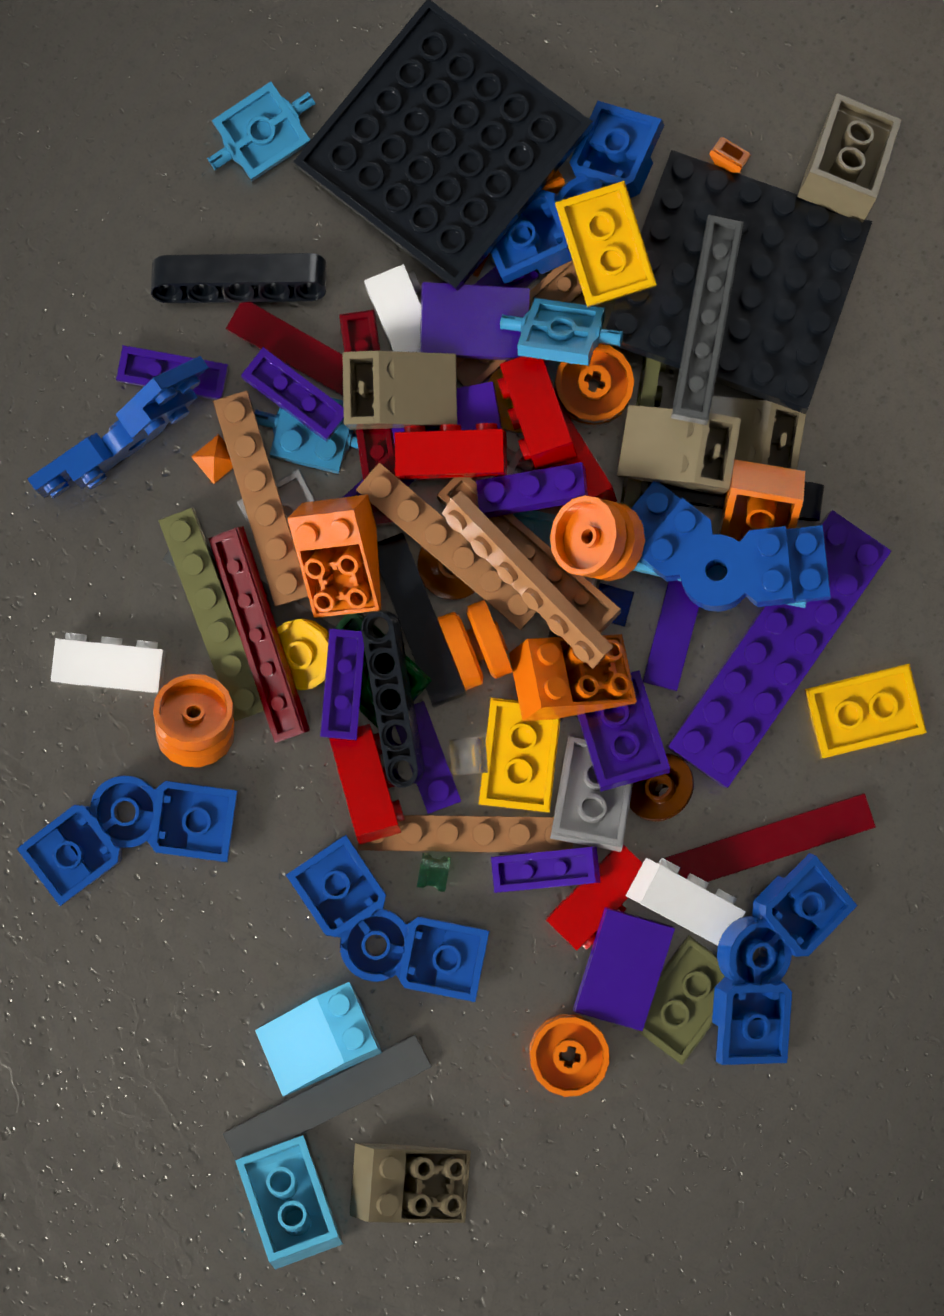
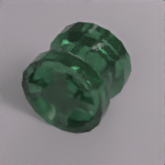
(433, 872)

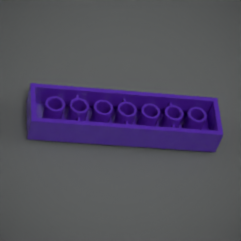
(774, 659)

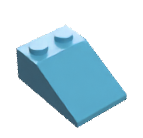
(318, 1039)
(288, 1202)

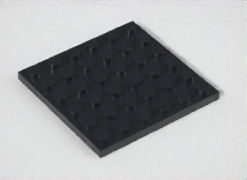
(443, 144)
(785, 286)

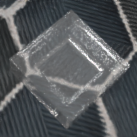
(468, 756)

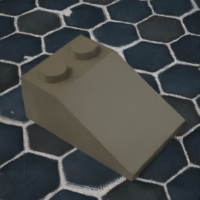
(850, 158)

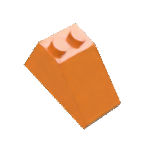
(761, 498)

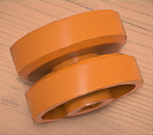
(609, 401)
(597, 538)
(479, 643)
(194, 720)
(575, 1075)

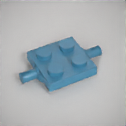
(261, 131)
(561, 331)
(301, 446)

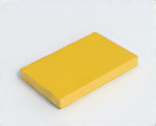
(605, 244)
(865, 711)
(518, 759)

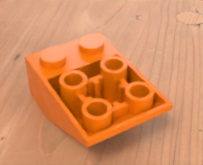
(338, 555)
(559, 685)

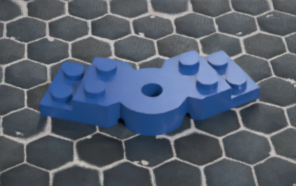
(610, 153)
(139, 422)
(765, 566)
(91, 838)
(350, 905)
(751, 999)

